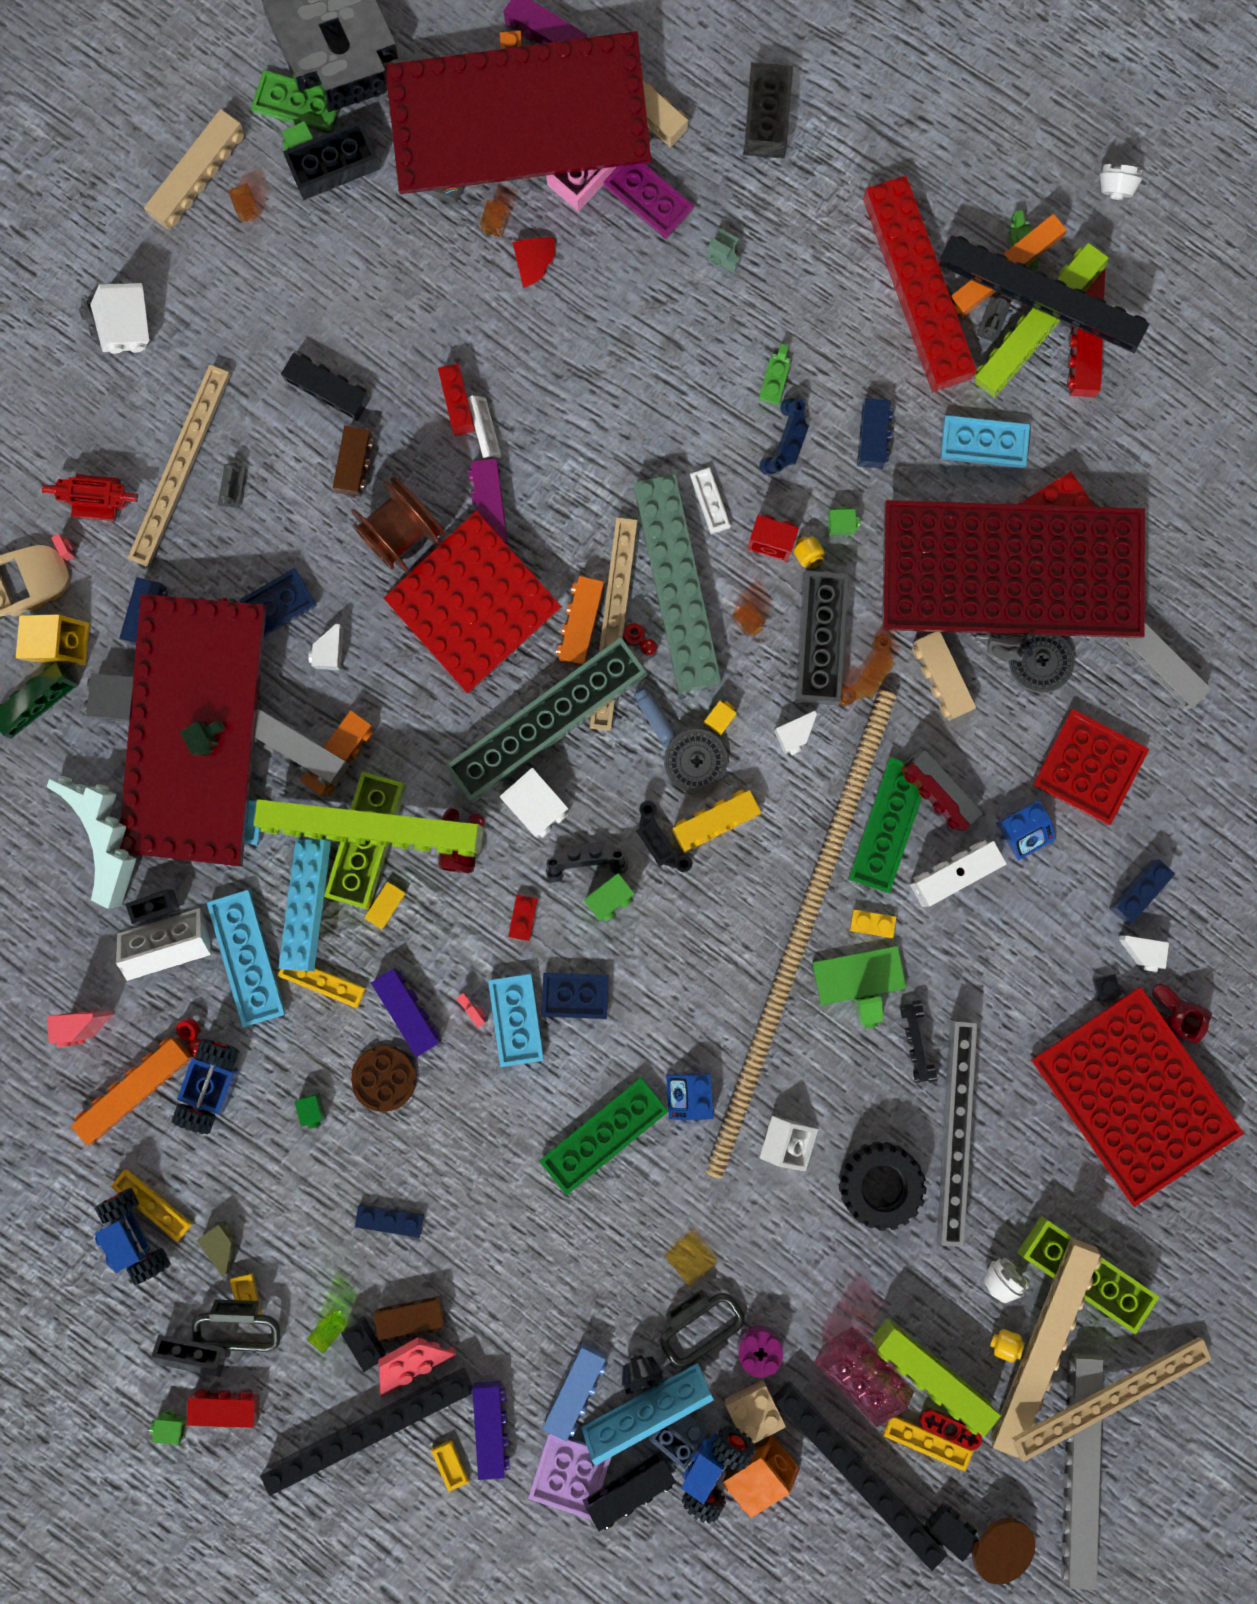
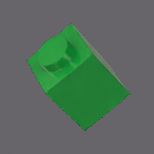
(310, 1111)

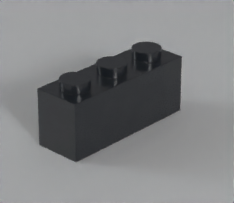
(189, 1355)

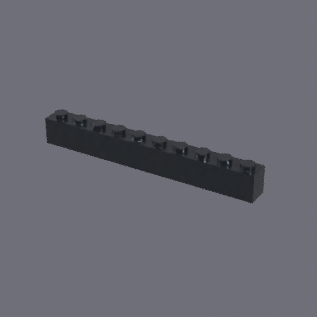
(1044, 293)
(366, 1431)
(860, 1475)

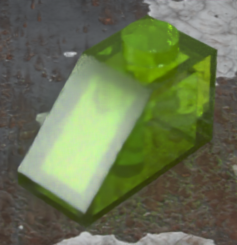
(327, 1330)

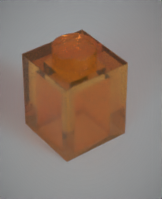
(244, 203)
(494, 218)
(749, 620)

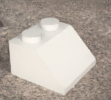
(788, 1144)

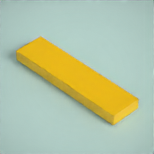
(327, 984)
(154, 1206)
(927, 1442)

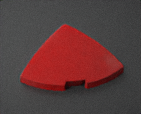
(533, 258)

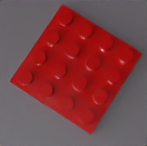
(1090, 767)

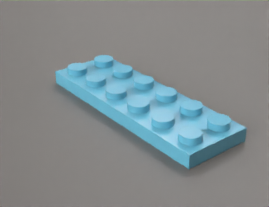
(304, 905)
(246, 958)
(646, 1414)

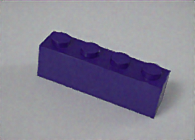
(405, 1011)
(489, 1430)

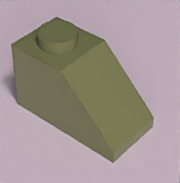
(220, 1246)

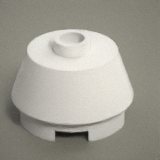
(1120, 181)
(1004, 1281)

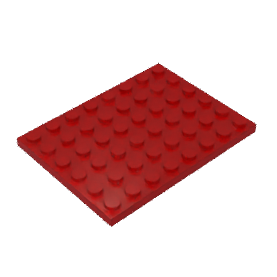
(1137, 1096)

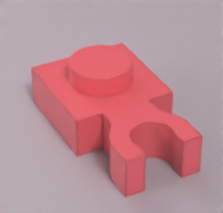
(476, 1014)

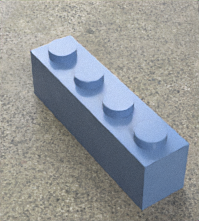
(574, 1392)

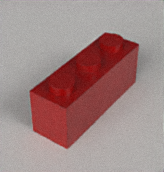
(456, 399)
(223, 1409)

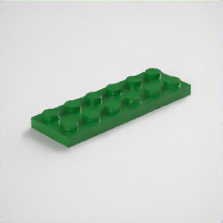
(886, 830)
(603, 1136)

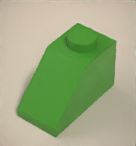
(869, 1011)

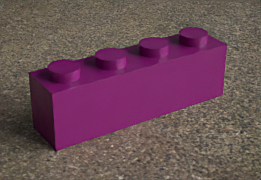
(539, 23)
(488, 494)

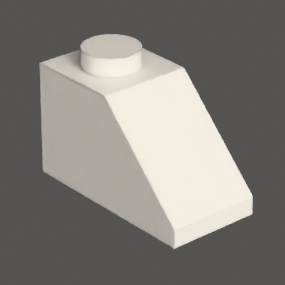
(328, 650)
(795, 733)
(1146, 952)

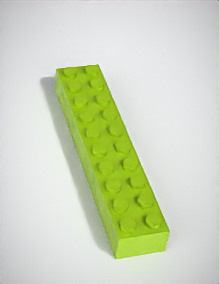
(368, 826)

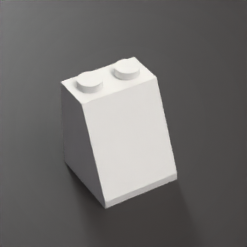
(120, 317)
(535, 803)

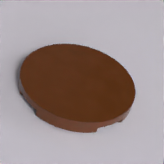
(383, 1078)
(1003, 1551)

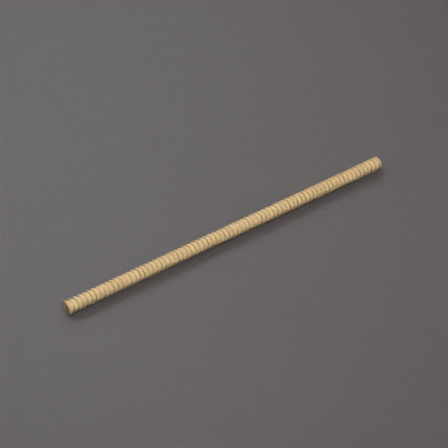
(801, 934)

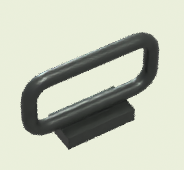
(690, 1311)
(237, 1312)

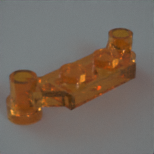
(872, 675)

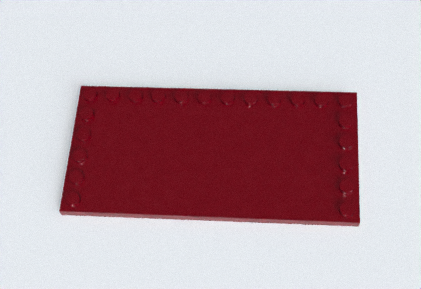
(518, 112)
(1014, 569)
(191, 667)

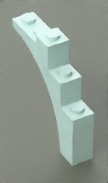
(111, 863)

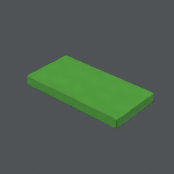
(281, 99)
(859, 975)

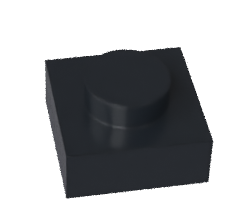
(1106, 987)

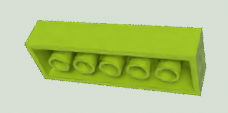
(360, 865)
(1111, 1288)
(936, 1378)

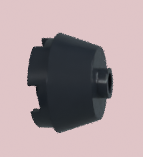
(641, 1374)

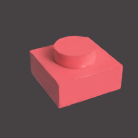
(63, 546)

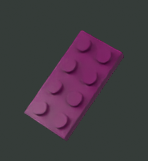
(649, 197)

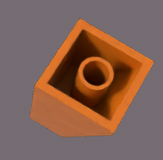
(765, 1479)

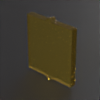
(690, 1259)

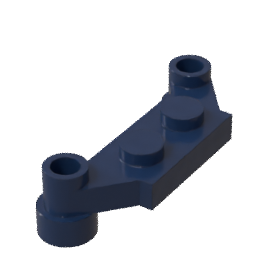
(791, 439)

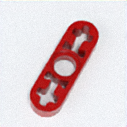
(933, 1428)

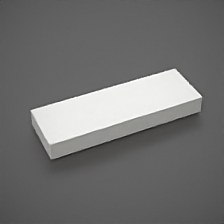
(484, 427)
(710, 500)

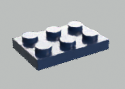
(285, 600)
(575, 995)

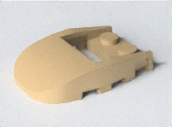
(43, 575)

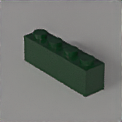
(35, 699)

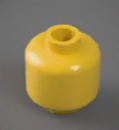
(809, 552)
(1007, 1345)

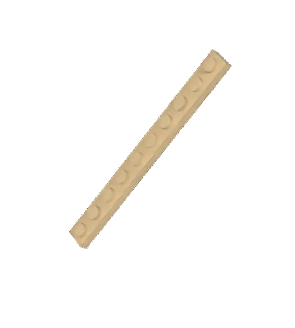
(179, 466)
(616, 602)
(1111, 1399)

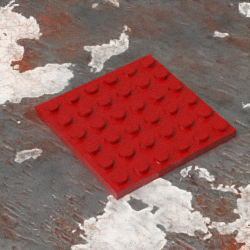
(472, 602)

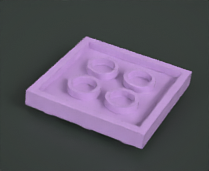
(567, 1476)

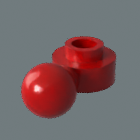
(648, 646)
(188, 1031)

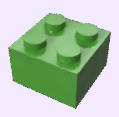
(609, 898)

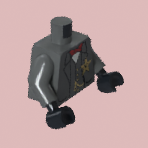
(1007, 646)

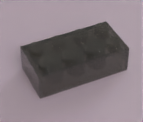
(768, 110)

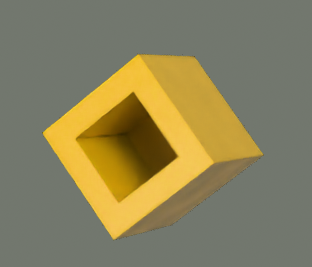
(720, 717)

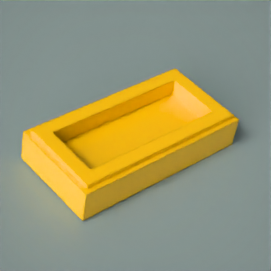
(385, 905)
(450, 1465)

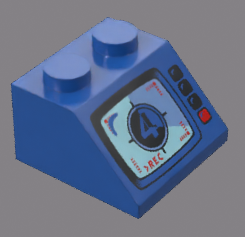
(1027, 829)
(690, 1096)

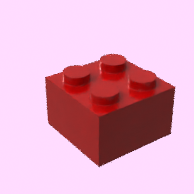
(773, 537)

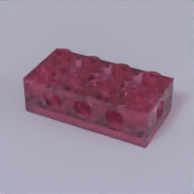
(864, 1377)

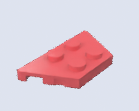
(409, 1363)

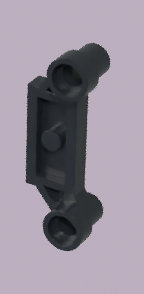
(657, 842)
(585, 855)
(923, 1072)

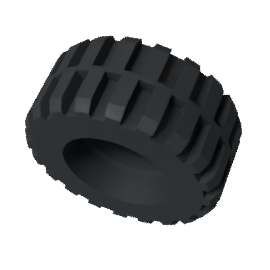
(906, 1203)

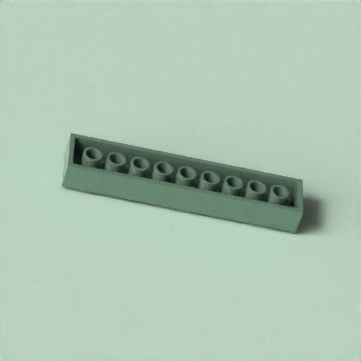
(677, 584)
(546, 720)

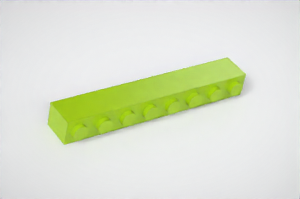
(1036, 326)

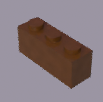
(353, 461)
(409, 1318)

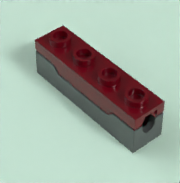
(940, 790)

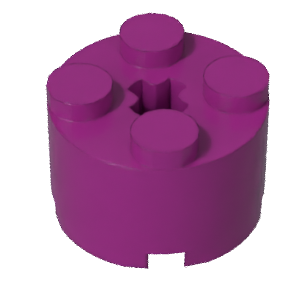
(760, 1364)

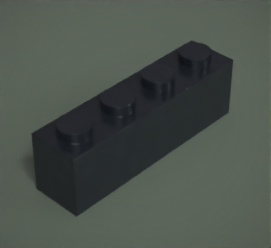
(325, 386)
(629, 1492)

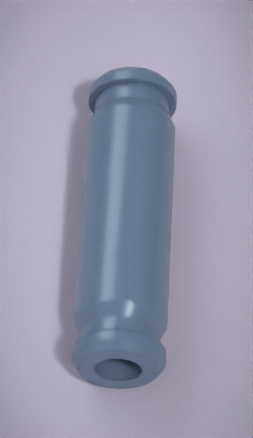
(655, 716)

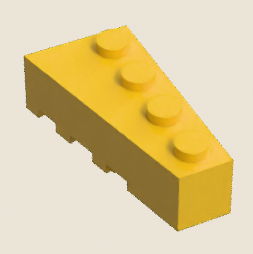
(716, 821)

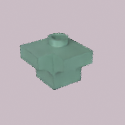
(722, 251)

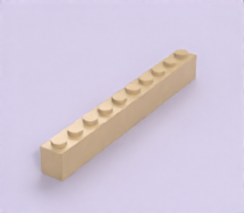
(1046, 1344)

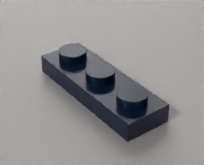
(389, 1220)

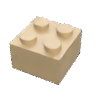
(755, 1411)

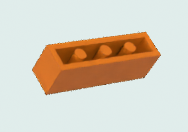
(581, 621)
(344, 744)

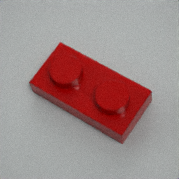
(523, 917)

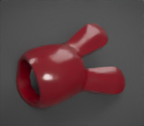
(455, 861)
(1187, 1018)

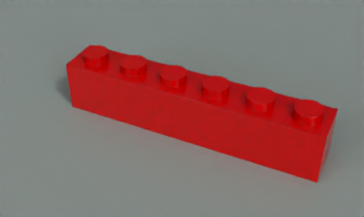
(1086, 353)

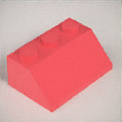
(76, 1027)

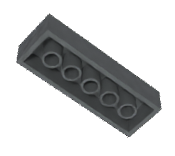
(822, 638)

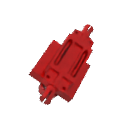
(92, 496)

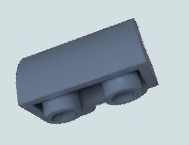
(680, 1440)

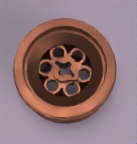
(397, 525)

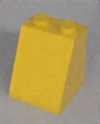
(52, 639)

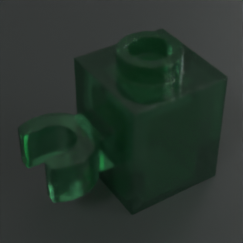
(200, 737)

